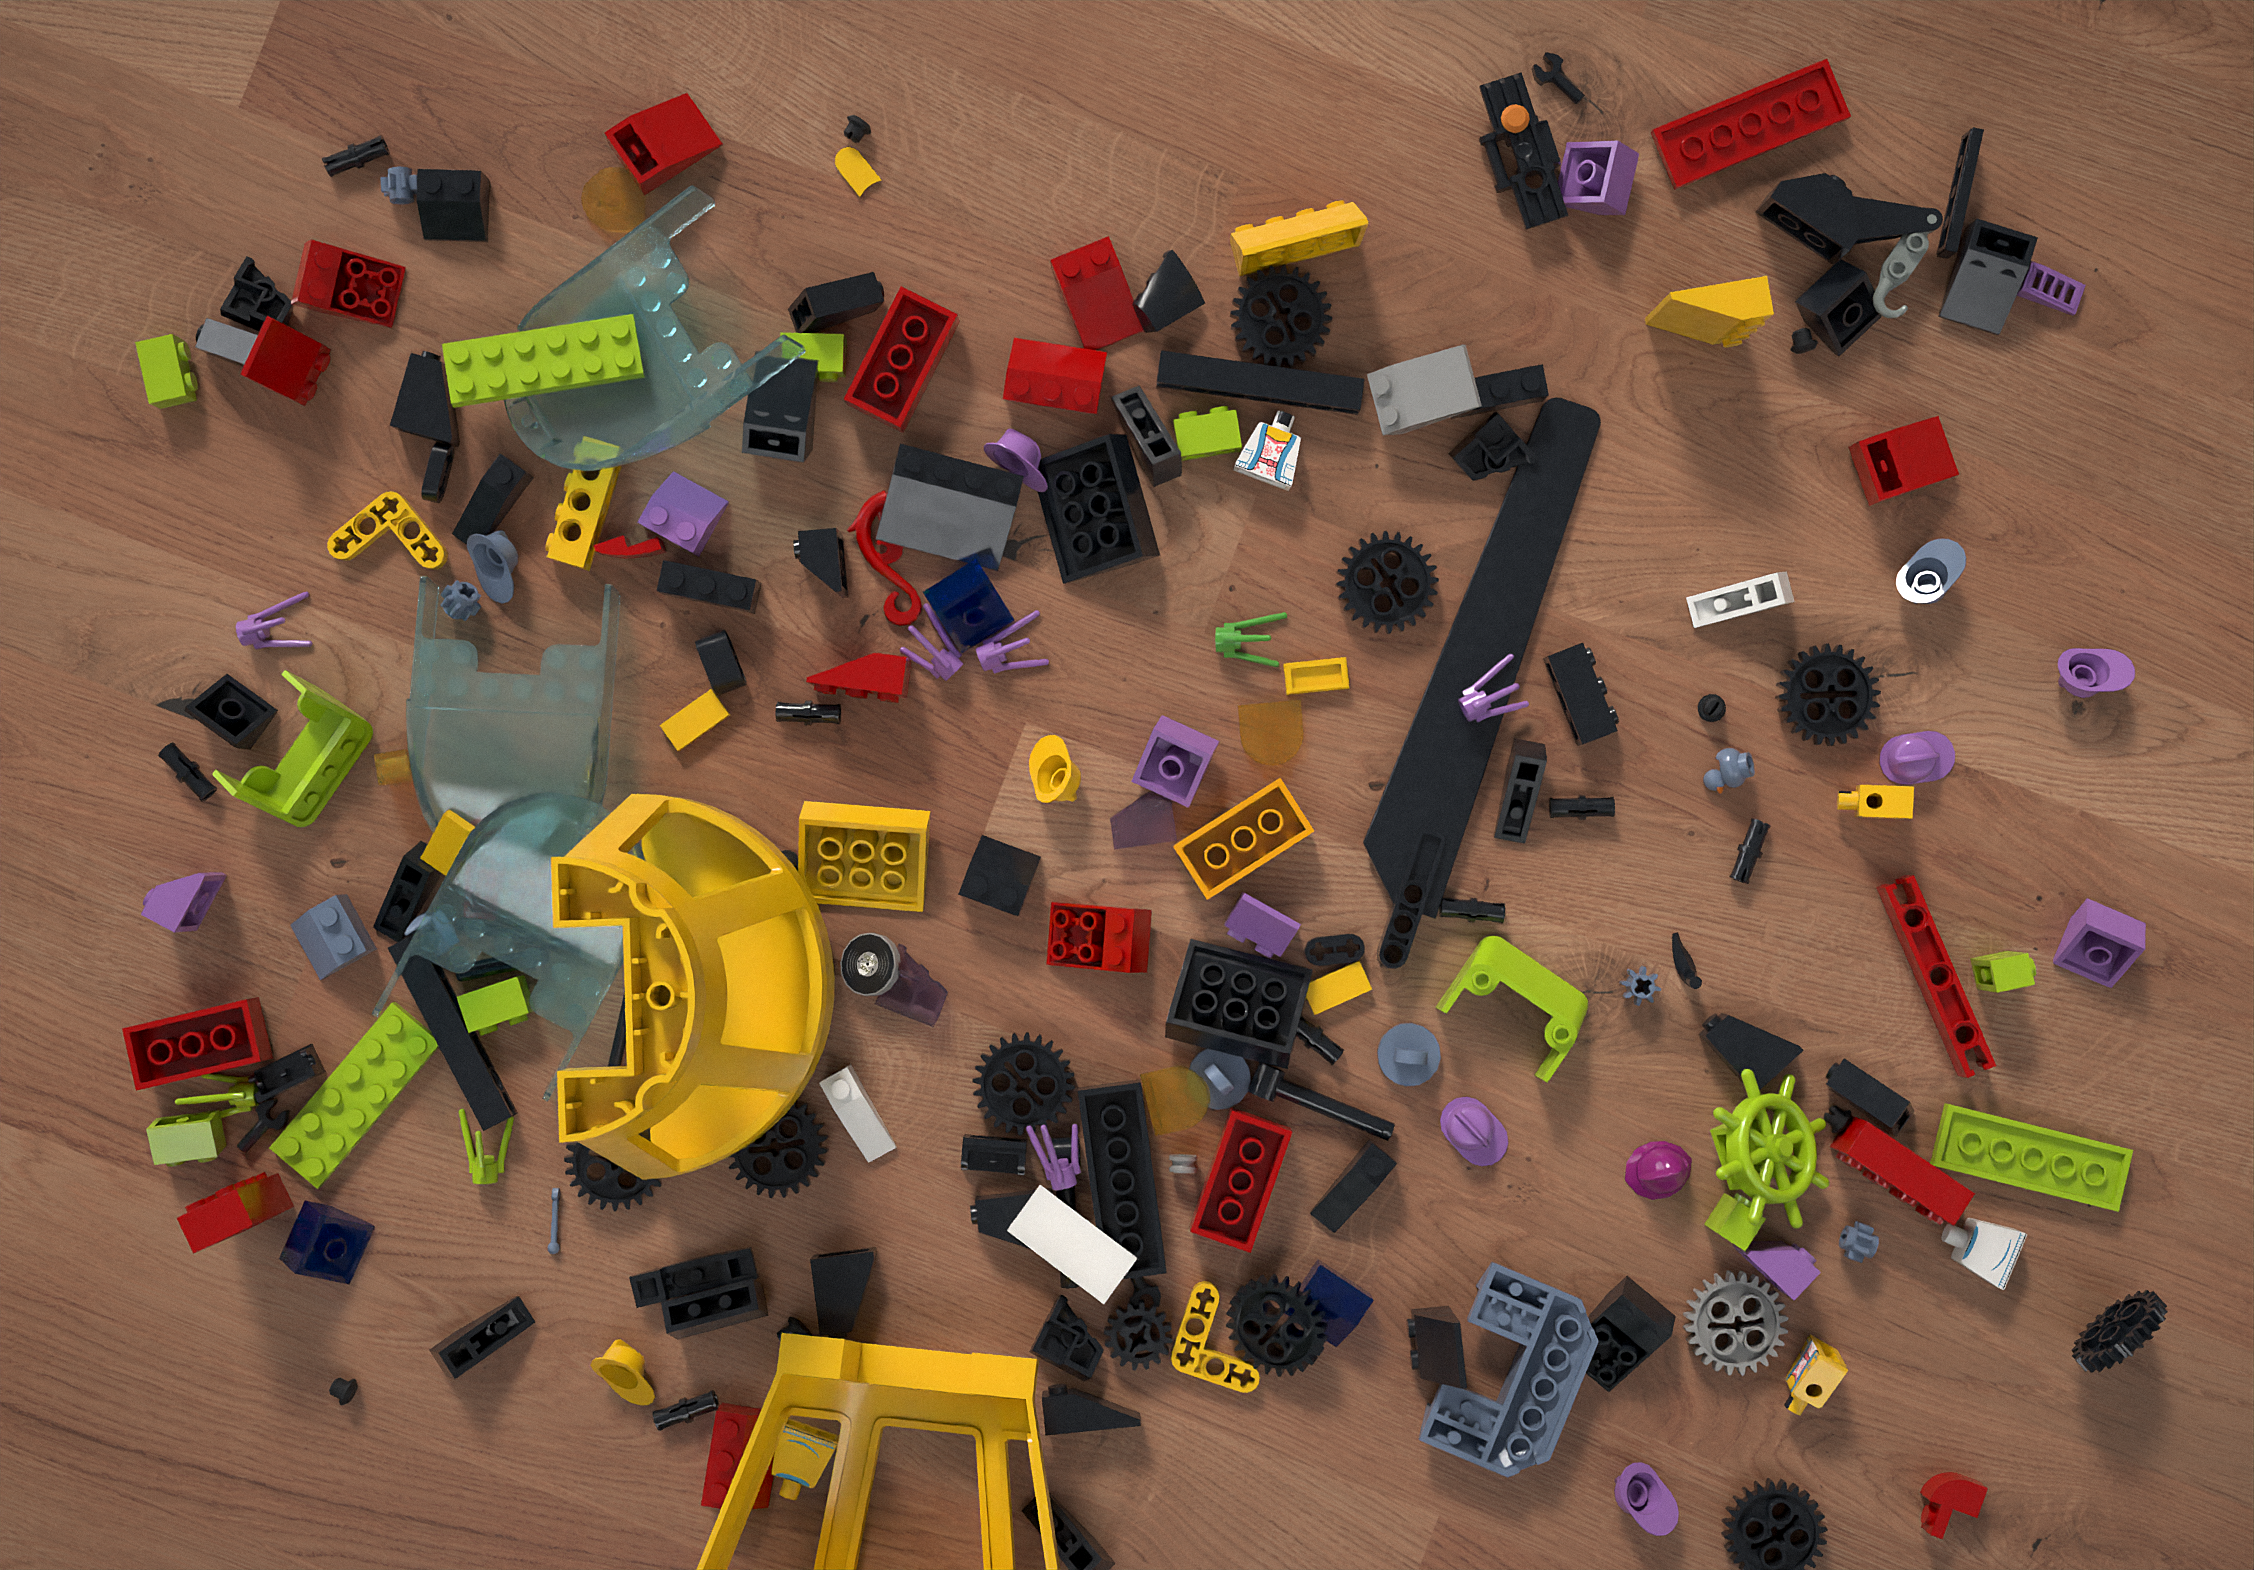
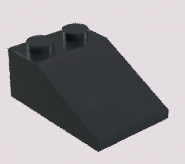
(1437, 1346)

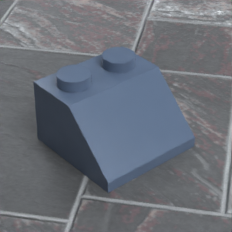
(332, 935)

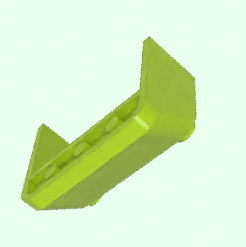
(312, 764)
(1500, 961)

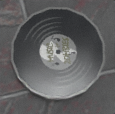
(870, 964)

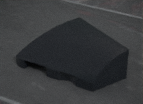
(1167, 295)
(255, 298)
(1491, 449)
(1067, 1343)

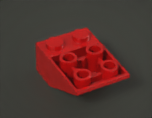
(662, 141)
(347, 284)
(1903, 460)
(871, 674)
(1099, 937)

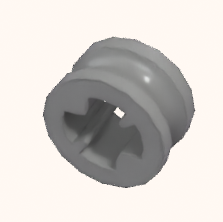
(1182, 1163)

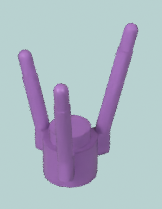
(256, 628)
(992, 654)
(945, 662)
(1475, 703)
(1058, 1171)

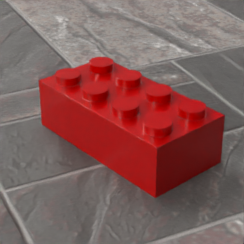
(902, 359)
(197, 1043)
(1906, 1173)
(1240, 1179)
(234, 1210)

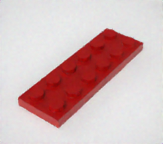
(1750, 124)

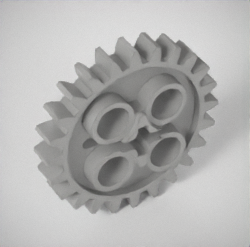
(1734, 1294)

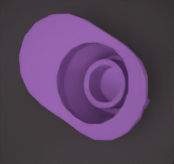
(1018, 456)
(2094, 671)
(1917, 757)
(1474, 1131)
(1646, 1499)

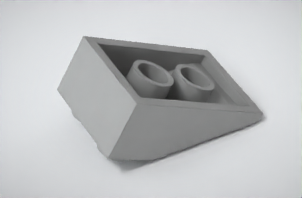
(1424, 390)

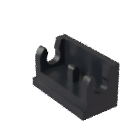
(286, 1073)
(993, 1154)

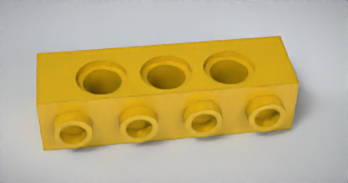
(591, 521)

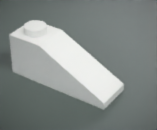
(1740, 599)
(857, 1113)

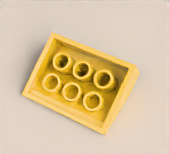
(1298, 237)
(1716, 312)
(864, 855)

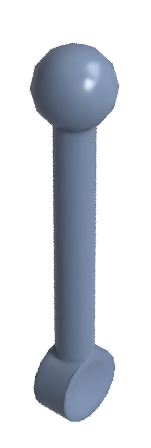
(554, 1247)

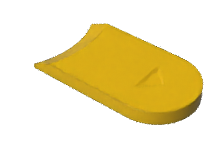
(855, 170)

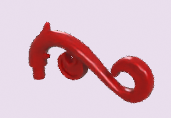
(880, 562)

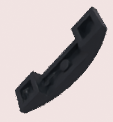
(693, 1276)

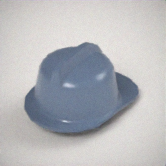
(494, 562)
(1931, 571)

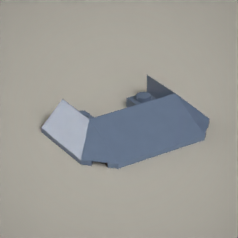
(1539, 1386)

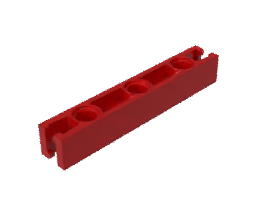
(1946, 998)

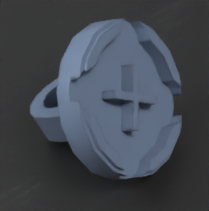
(1408, 1054)
(1225, 1075)

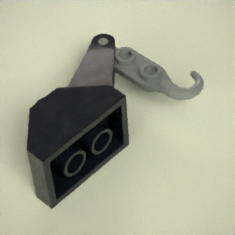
(1831, 220)

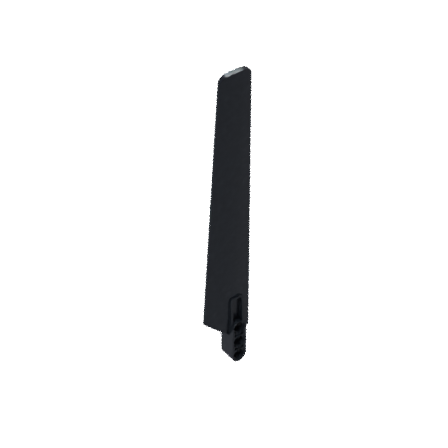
(1444, 754)

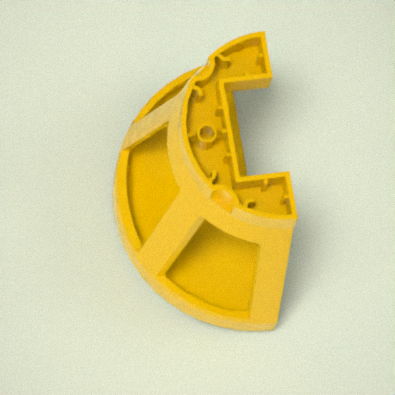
(719, 984)
(902, 1388)

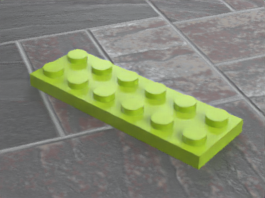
(542, 360)
(355, 1095)
(2031, 1157)

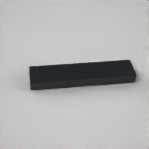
(1959, 193)

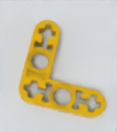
(396, 522)
(1202, 1354)

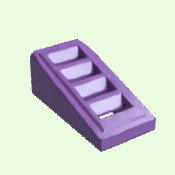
(2037, 295)

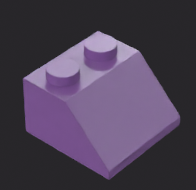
(1597, 176)
(683, 513)
(1175, 761)
(182, 902)
(1261, 925)
(2100, 943)
(1783, 1265)

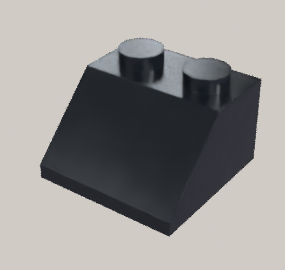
(453, 204)
(1839, 306)
(824, 556)
(999, 875)

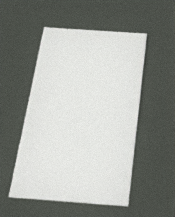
(1072, 1244)

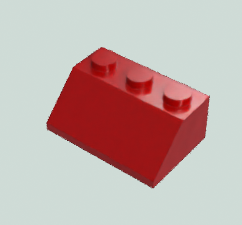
(1055, 376)
(729, 1440)

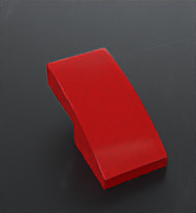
(621, 548)

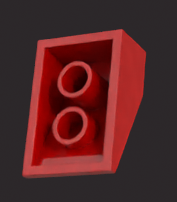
(1096, 294)
(286, 361)

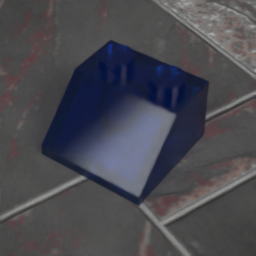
(968, 606)
(326, 1243)
(1339, 1298)

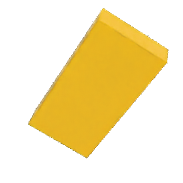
(1316, 676)
(695, 720)
(446, 841)
(1337, 987)

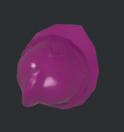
(1658, 1169)

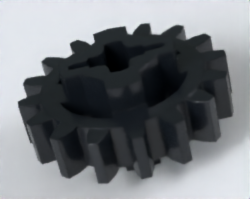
(1127, 1327)

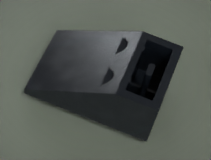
(1987, 275)
(783, 413)
(1628, 1330)

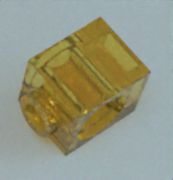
(393, 768)

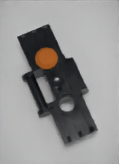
(1533, 148)

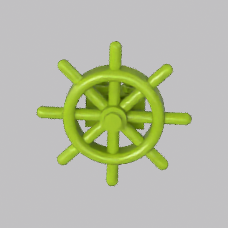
(1757, 1151)

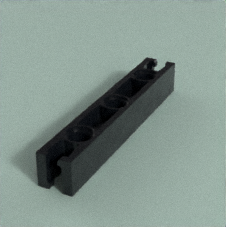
(1260, 382)
(461, 1049)

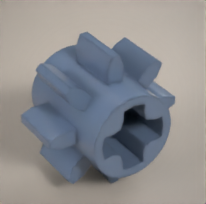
(399, 185)
(460, 600)
(1631, 984)
(1858, 1241)

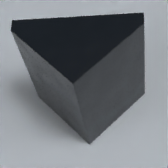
(232, 712)

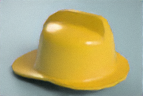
(1053, 771)
(624, 1372)

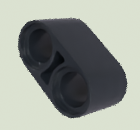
(720, 662)

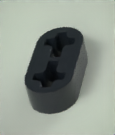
(437, 472)
(1335, 957)

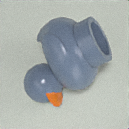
(1733, 770)

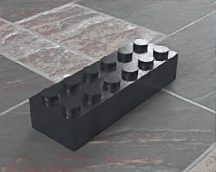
(1122, 1172)

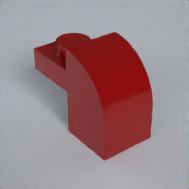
(1950, 1492)

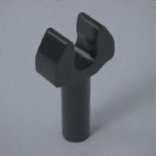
(1556, 77)
(264, 1123)
(1142, 1288)

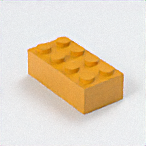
(1243, 838)

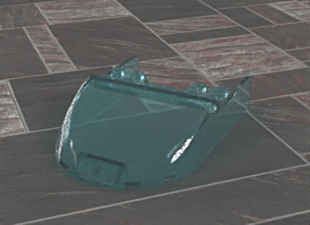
(681, 387)
(507, 735)
(502, 905)

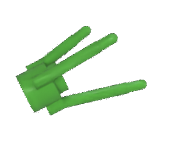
(1229, 639)

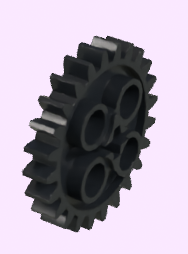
(1307, 305)
(1411, 567)
(1826, 667)
(1045, 1065)
(782, 1173)
(607, 1187)
(2119, 1331)
(1299, 1346)
(1758, 1507)

